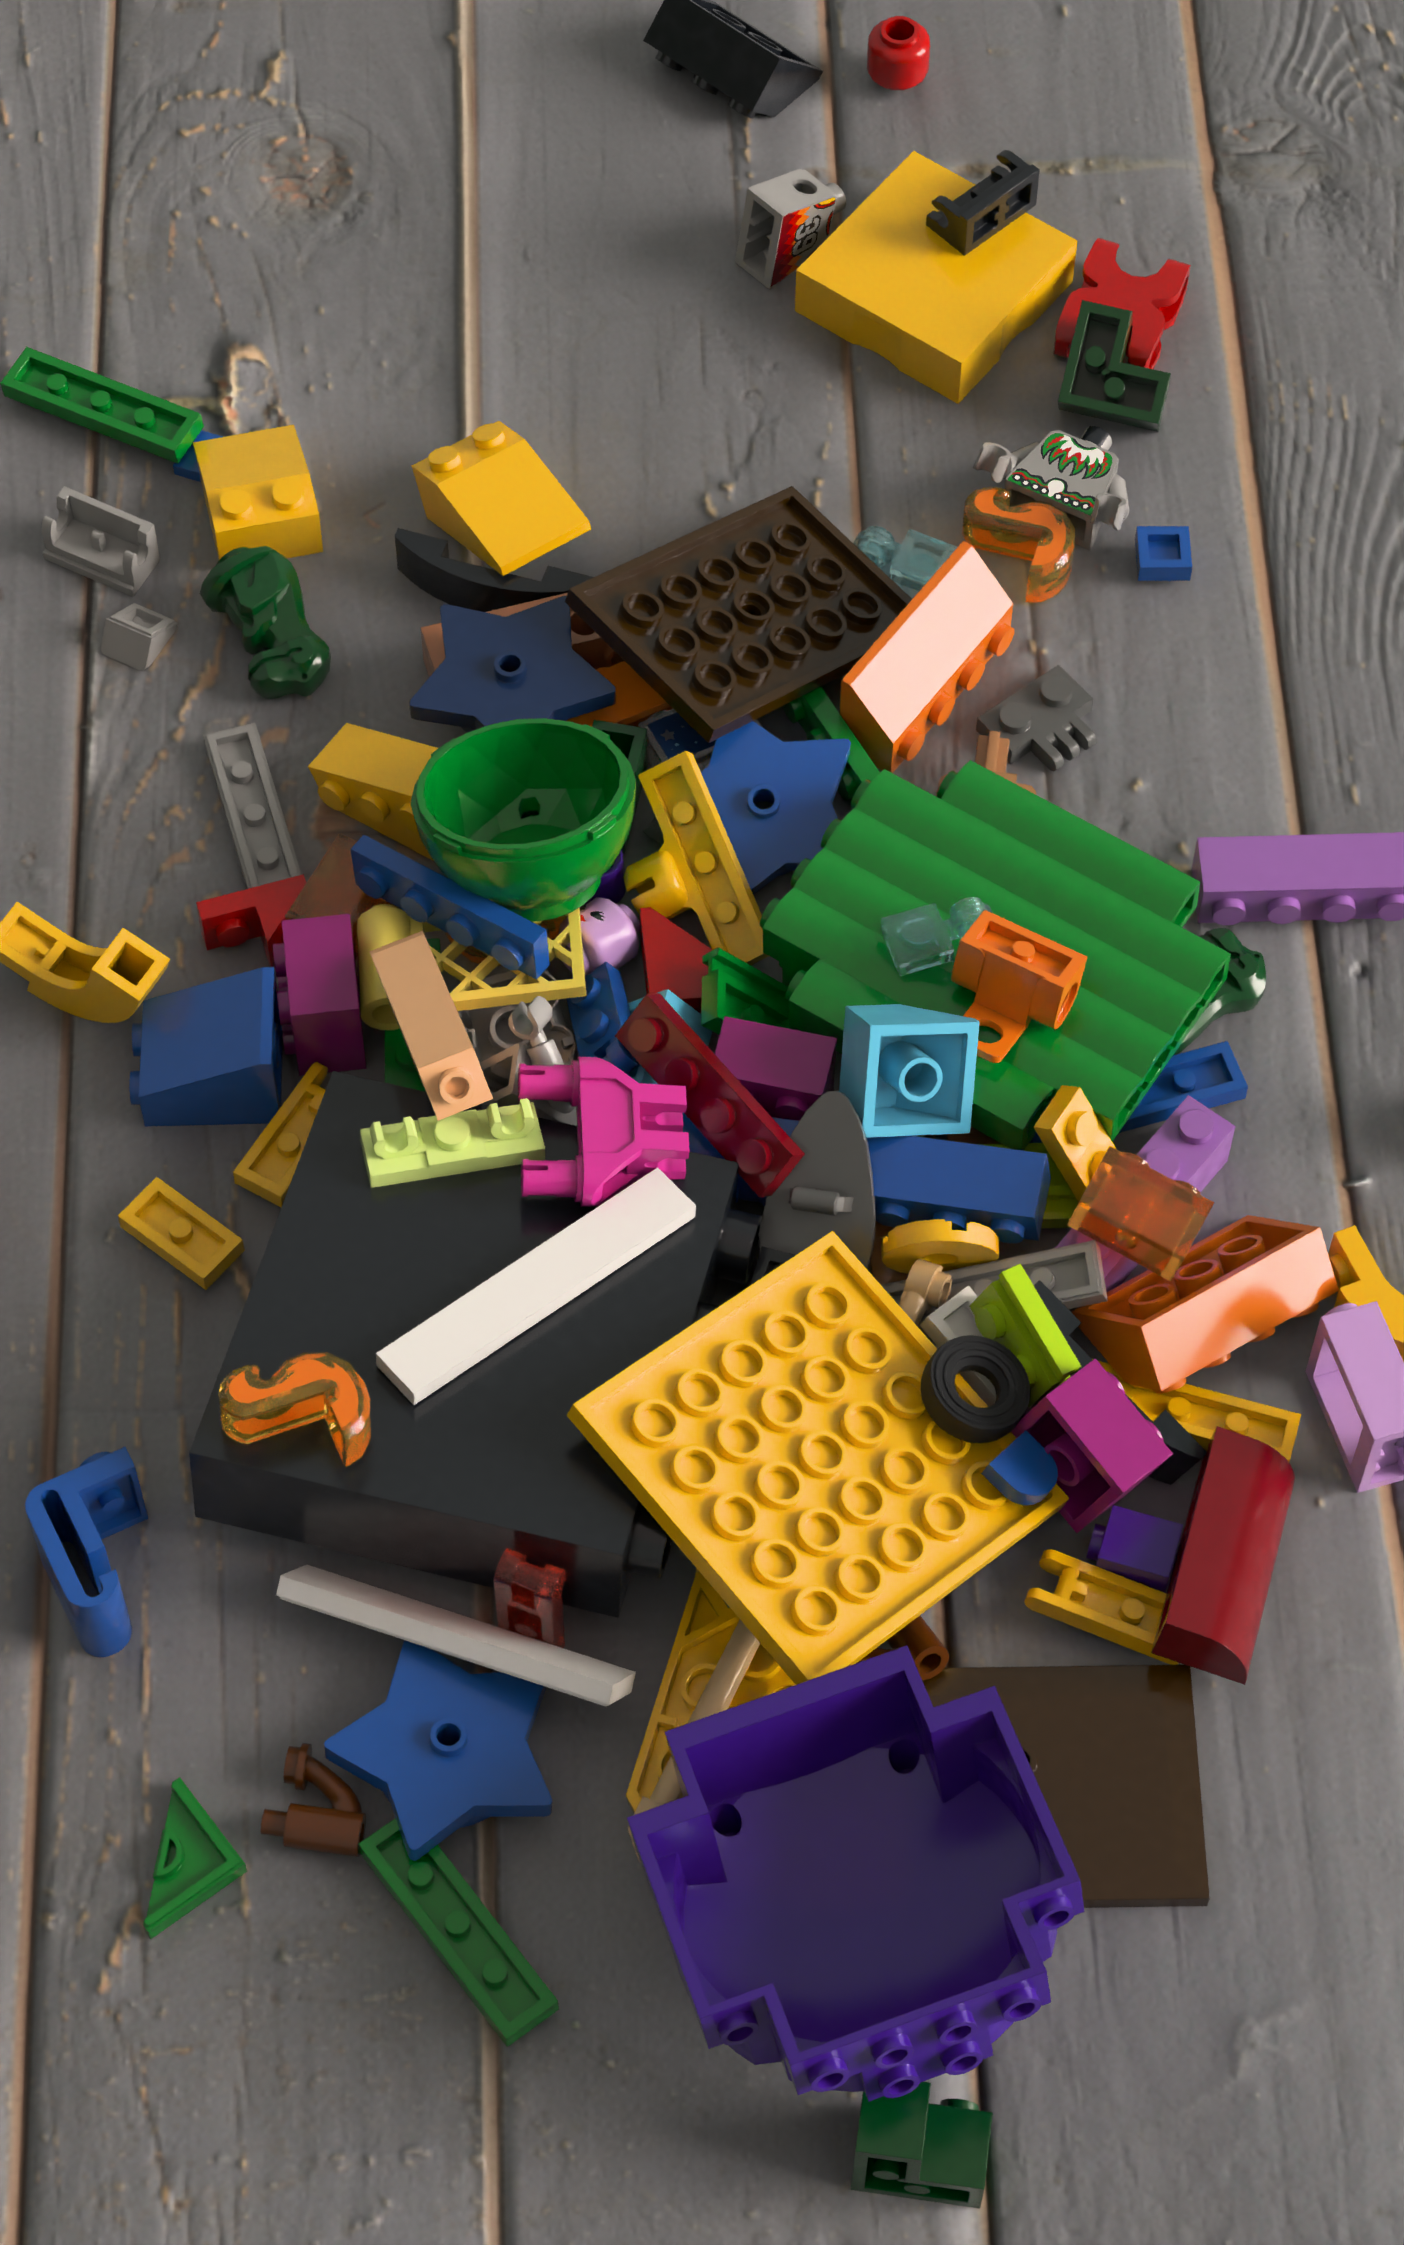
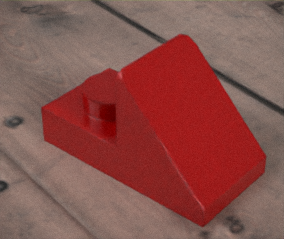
(249, 914)

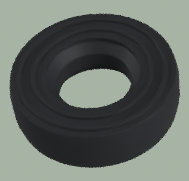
(955, 1414)

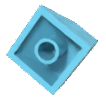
(909, 1069)

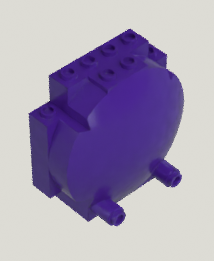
(858, 1878)

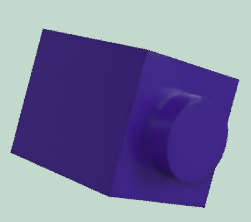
(1136, 1547)

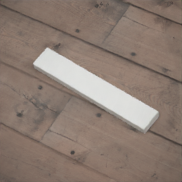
(534, 1286)
(456, 1635)

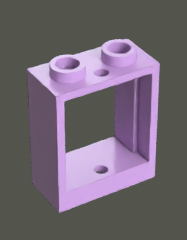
(1361, 1392)

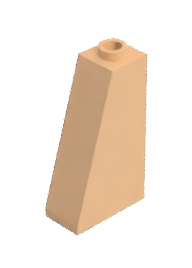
(431, 1026)

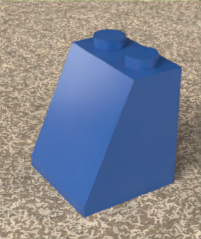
(210, 1053)

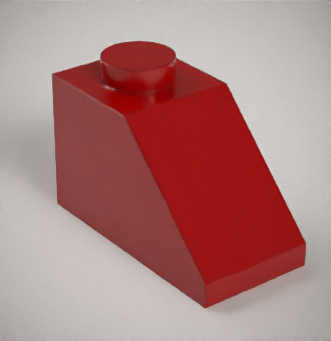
(671, 958)

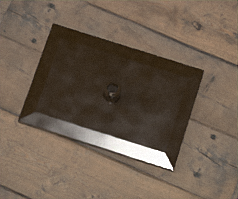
(743, 612)
(1114, 1768)

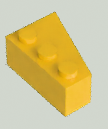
(373, 780)

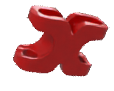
(1151, 298)

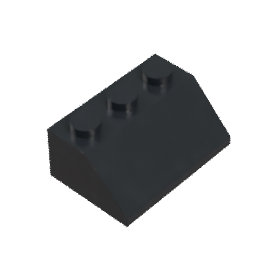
(729, 56)

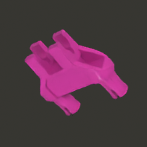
(621, 1130)

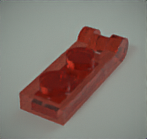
(530, 1598)

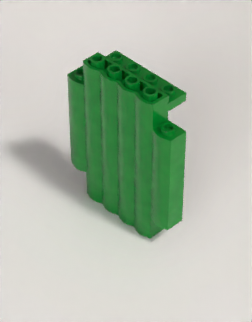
(1032, 867)

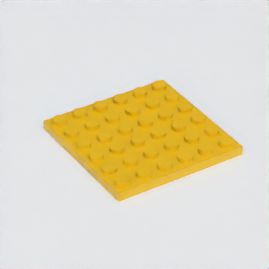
(803, 1464)

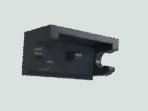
(987, 205)

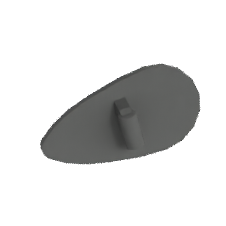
(827, 1187)

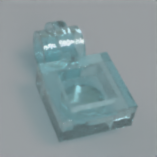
(911, 561)
(923, 939)

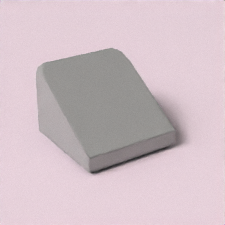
(136, 636)

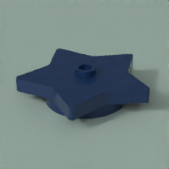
(509, 670)

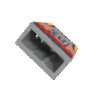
(785, 224)

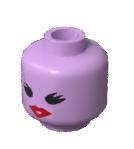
(607, 934)

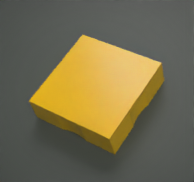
(917, 298)

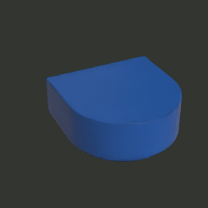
(1023, 1471)

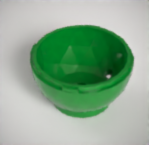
(485, 780)

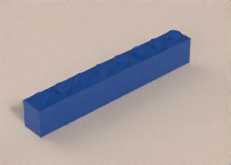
(940, 1180)

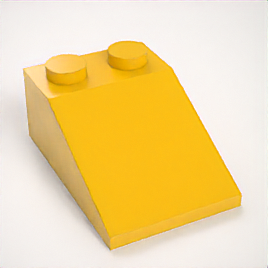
(259, 492)
(497, 498)

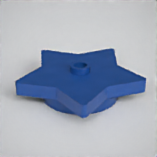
(792, 776)
(438, 1785)

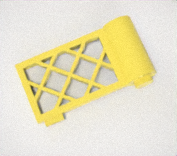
(388, 924)

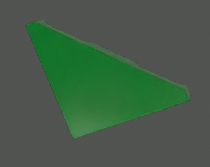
(190, 1862)

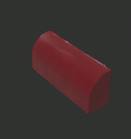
(1226, 1556)

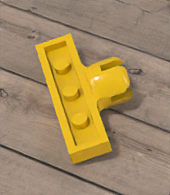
(695, 863)

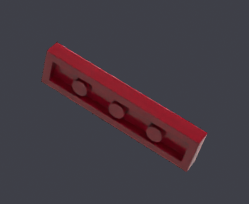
(714, 1096)

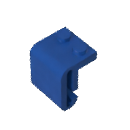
(83, 1510)

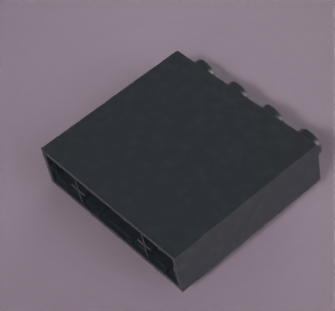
(491, 1450)

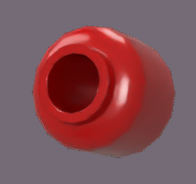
(898, 53)

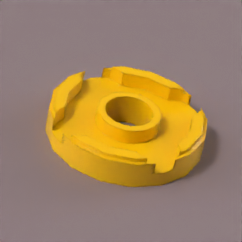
(938, 1244)

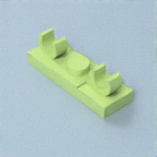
(452, 1145)

